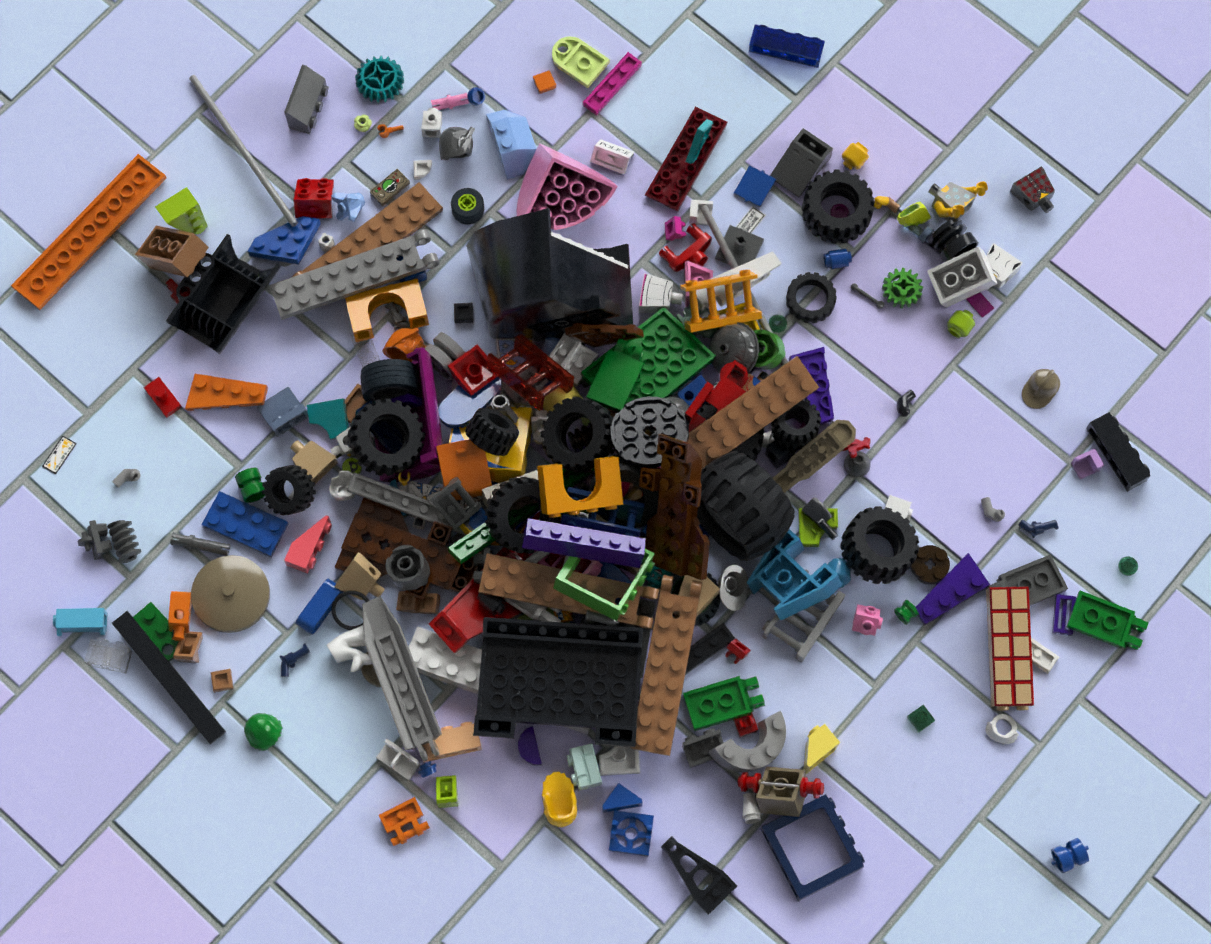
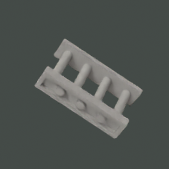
(811, 632)

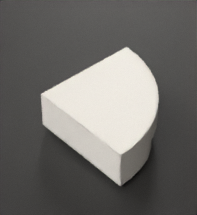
(421, 168)

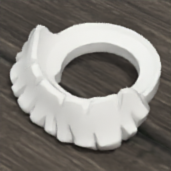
(991, 730)

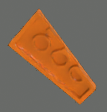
(214, 392)

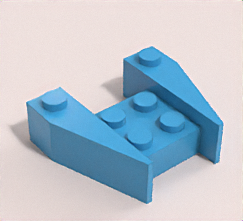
(789, 581)

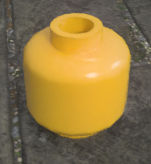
(855, 156)

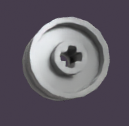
(444, 353)

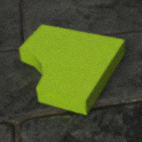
(810, 533)

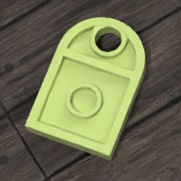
(579, 61)

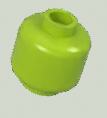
(960, 323)

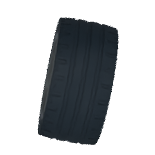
(389, 379)

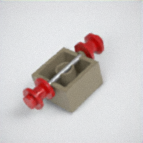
(781, 790)

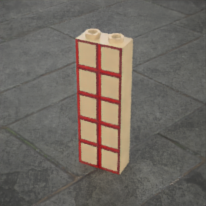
(1009, 648)

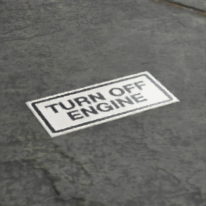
(751, 220)

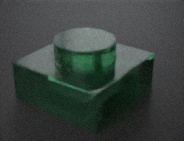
(921, 718)

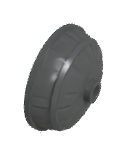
(739, 345)

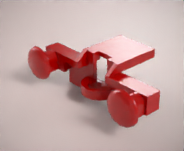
(732, 379)

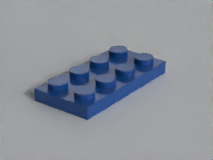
(245, 524)

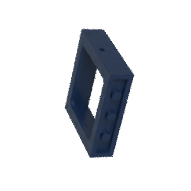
(804, 891)

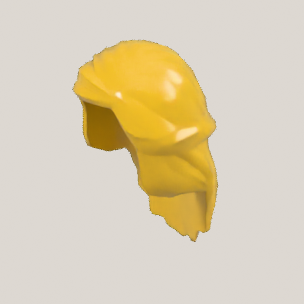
(559, 800)

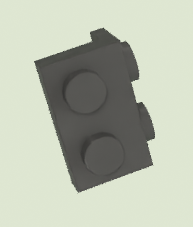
(513, 396)
(697, 748)

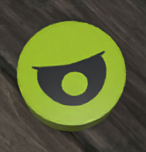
(351, 465)

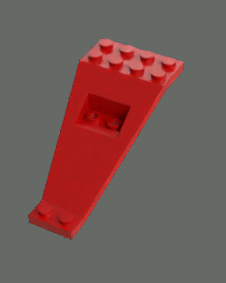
(464, 615)

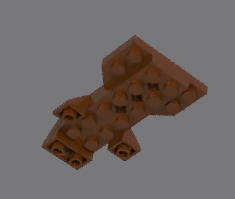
(389, 525)
(675, 528)

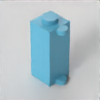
(80, 620)

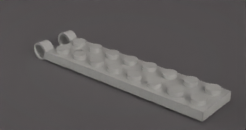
(352, 275)

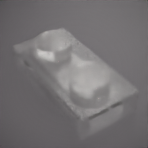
(365, 350)

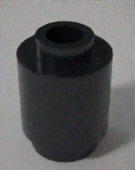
(492, 604)

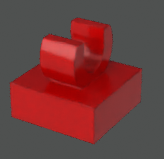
(739, 649)
(745, 725)

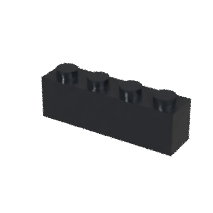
(1118, 451)

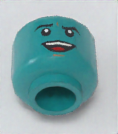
(655, 577)

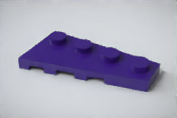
(816, 365)
(955, 588)

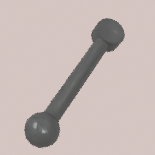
(880, 304)

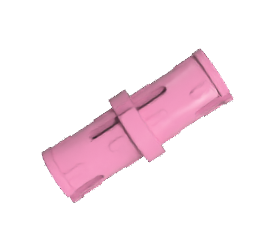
(450, 101)

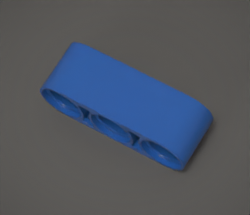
(318, 607)

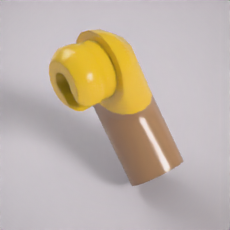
(886, 201)

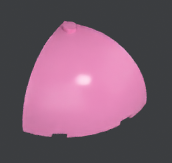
(563, 186)

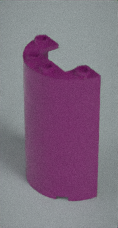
(429, 416)

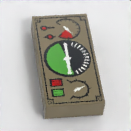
(389, 187)

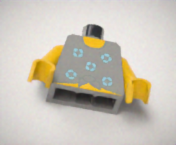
(955, 200)

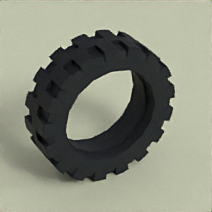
(816, 280)

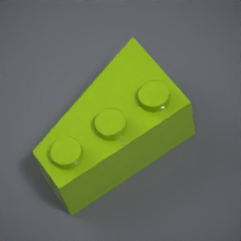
(183, 212)

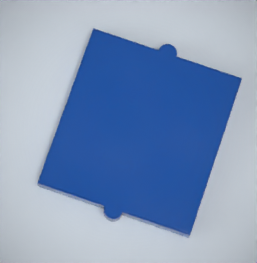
(754, 186)

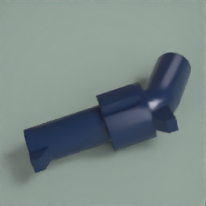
(1038, 528)
(290, 660)

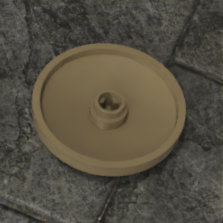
(230, 594)

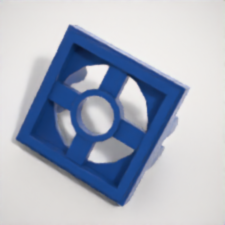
(643, 849)

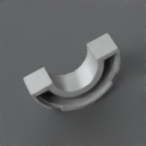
(770, 743)

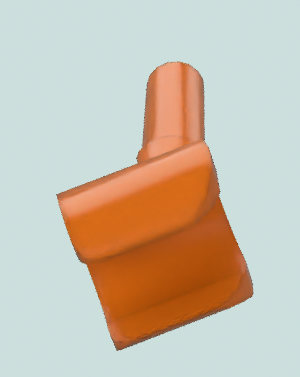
(388, 130)

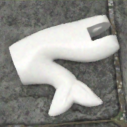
(342, 651)

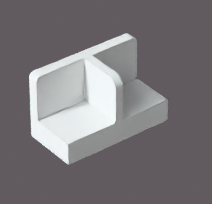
(398, 760)

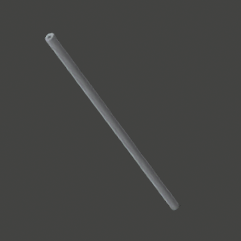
(240, 146)
(730, 259)

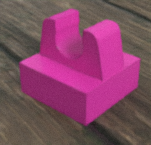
(673, 228)

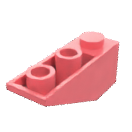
(304, 549)

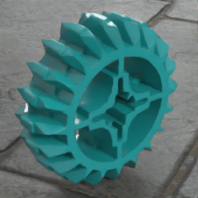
(367, 85)

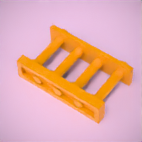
(732, 316)

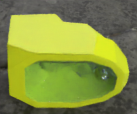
(914, 215)

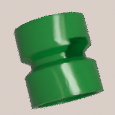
(250, 484)

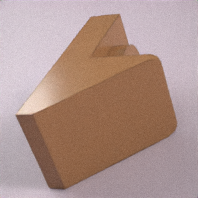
(188, 648)

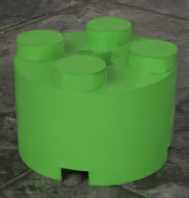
(773, 351)

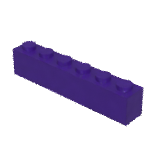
(583, 543)

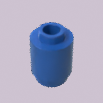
(837, 258)

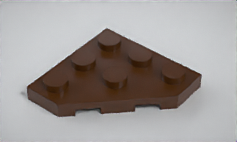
(603, 334)

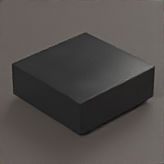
(463, 312)

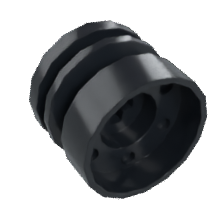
(952, 240)

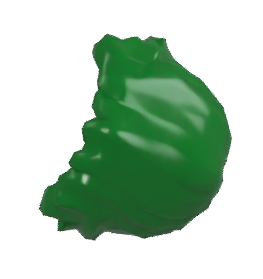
(262, 731)

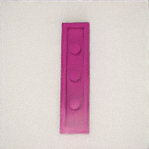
(612, 83)

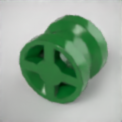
(906, 612)

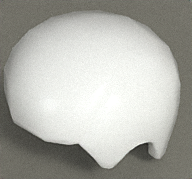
(339, 486)

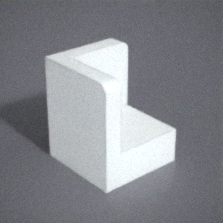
(696, 214)

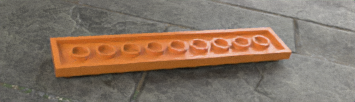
(88, 232)

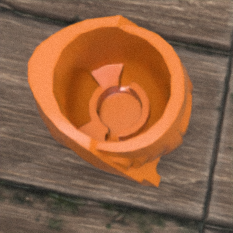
(402, 343)

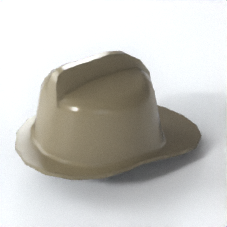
(1040, 388)

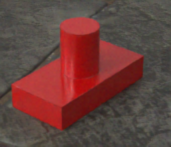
(162, 397)

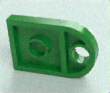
(156, 627)

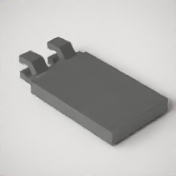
(1040, 576)

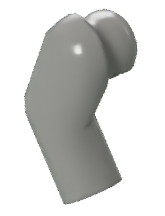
(990, 512)

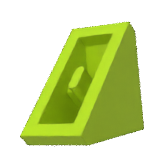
(446, 791)

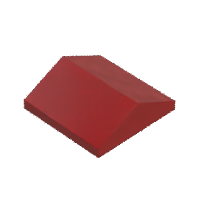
(471, 370)

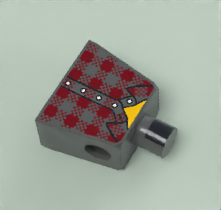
(1034, 190)

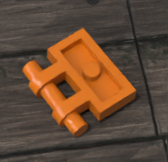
(400, 816)

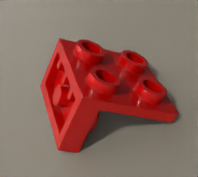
(313, 198)

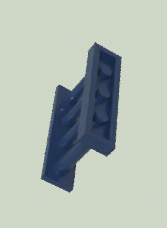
(630, 511)

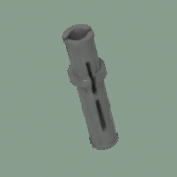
(192, 542)

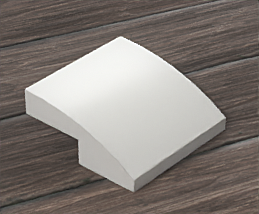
(573, 357)

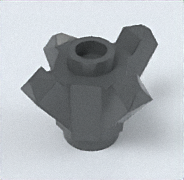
(503, 406)

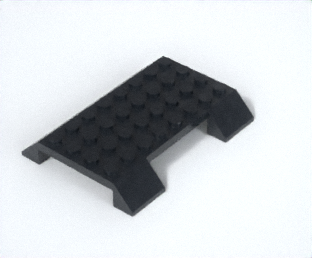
(559, 678)

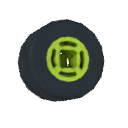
(469, 212)

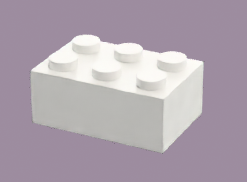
(962, 277)

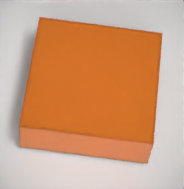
(544, 82)

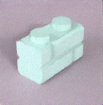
(584, 766)

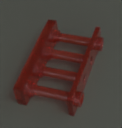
(534, 357)

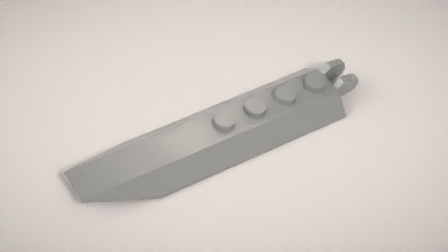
(399, 678)

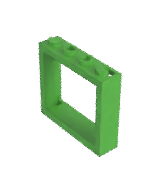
(594, 601)

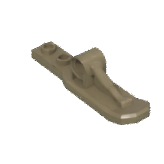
(816, 454)

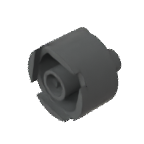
(408, 568)

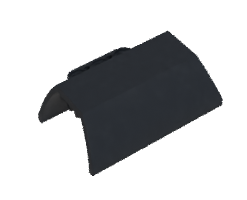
(220, 297)

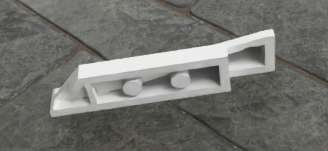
(759, 266)

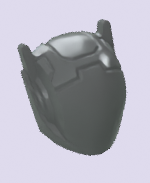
(456, 143)

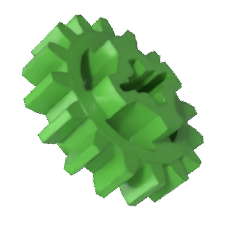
(896, 293)

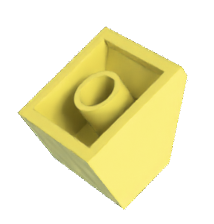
(819, 746)

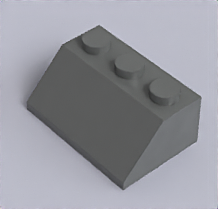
(305, 100)

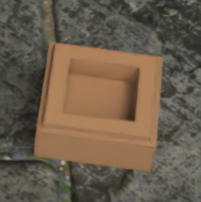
(222, 680)

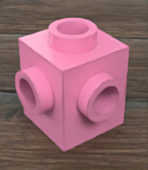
(867, 620)

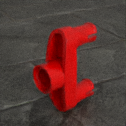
(693, 253)

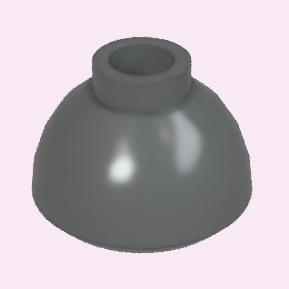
(857, 466)

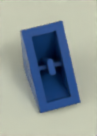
(621, 799)

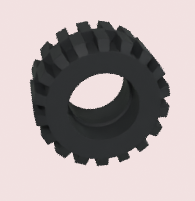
(492, 431)
(797, 437)
(275, 491)

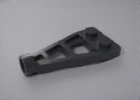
(716, 892)

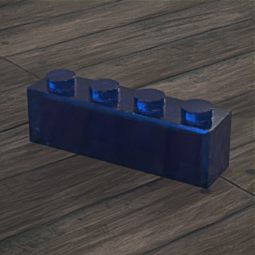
(786, 45)

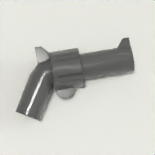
(398, 320)

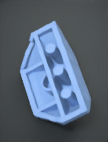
(512, 141)

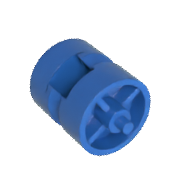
(1071, 854)

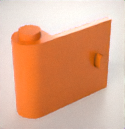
(467, 463)

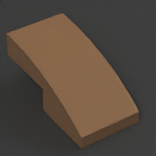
(411, 604)

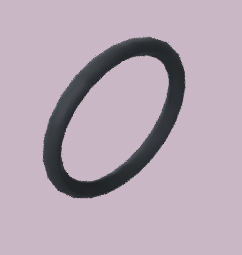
(334, 606)

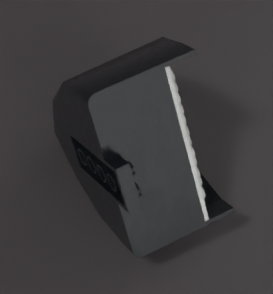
(546, 282)

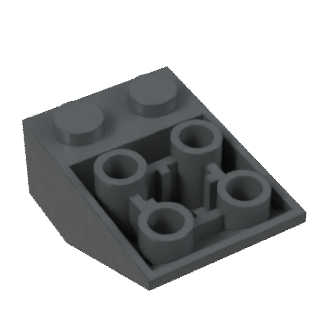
(801, 162)

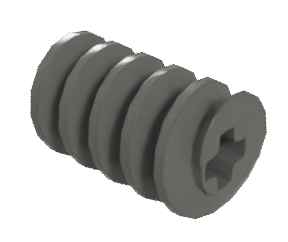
(123, 540)

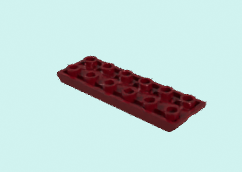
(677, 176)

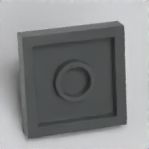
(742, 245)

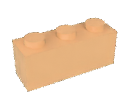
(454, 742)

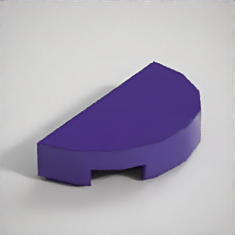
(528, 747)

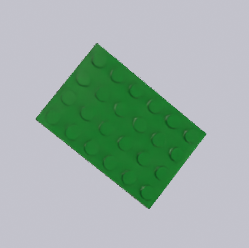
(669, 357)

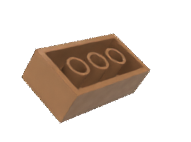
(172, 251)

